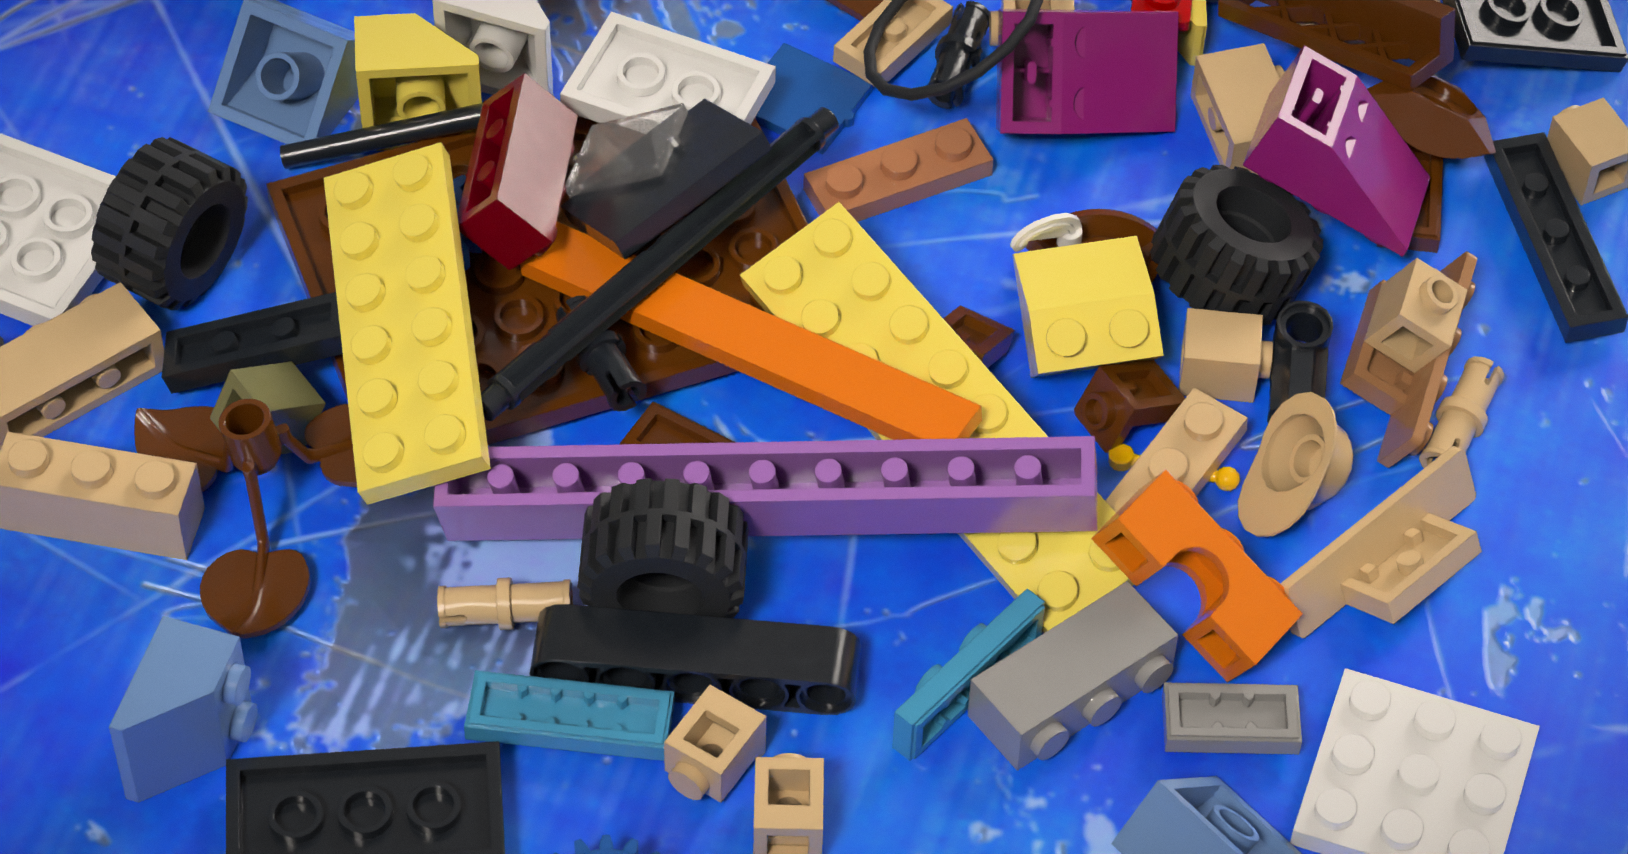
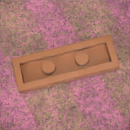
(901, 172)

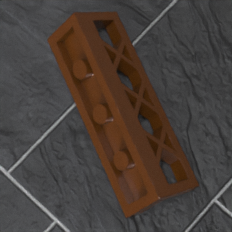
(1389, 27)

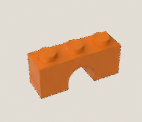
(1240, 605)

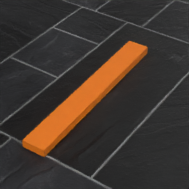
(764, 346)

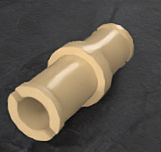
(1464, 412)
(499, 603)

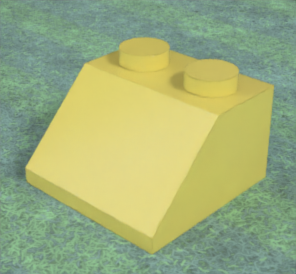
(410, 69)
(1087, 306)

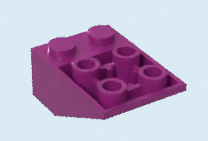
(1088, 72)
(1339, 151)

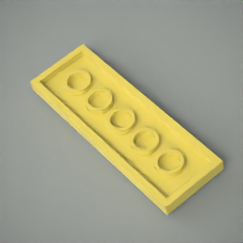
(405, 325)

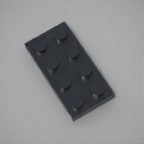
(368, 802)

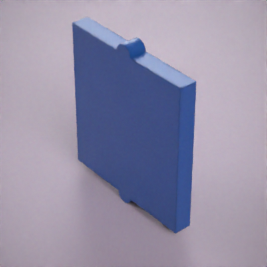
(805, 86)

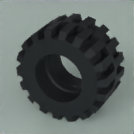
(169, 223)
(1235, 243)
(664, 550)

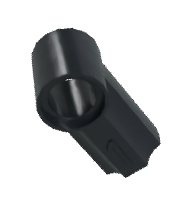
(1299, 365)

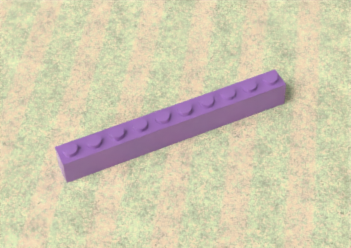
(793, 486)

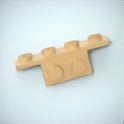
(1393, 552)

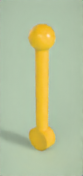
(1123, 458)

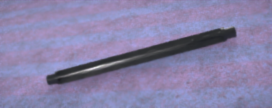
(654, 265)

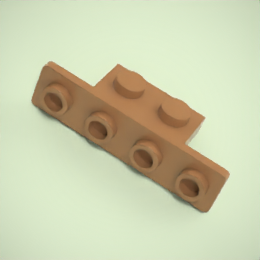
(1397, 390)

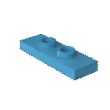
(945, 689)
(569, 715)

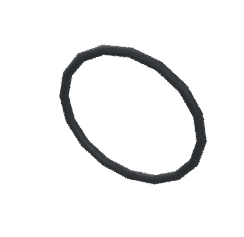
(952, 83)

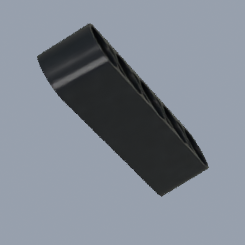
(750, 660)

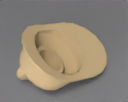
(1297, 467)

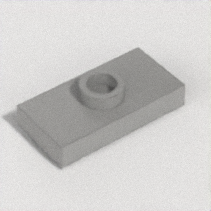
(1231, 718)

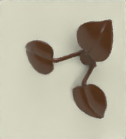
(243, 588)

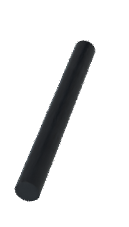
(380, 136)

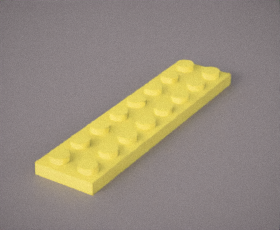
(852, 293)

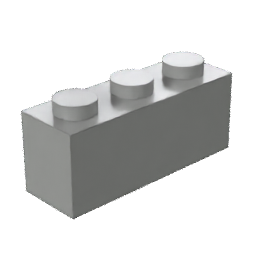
(1072, 676)

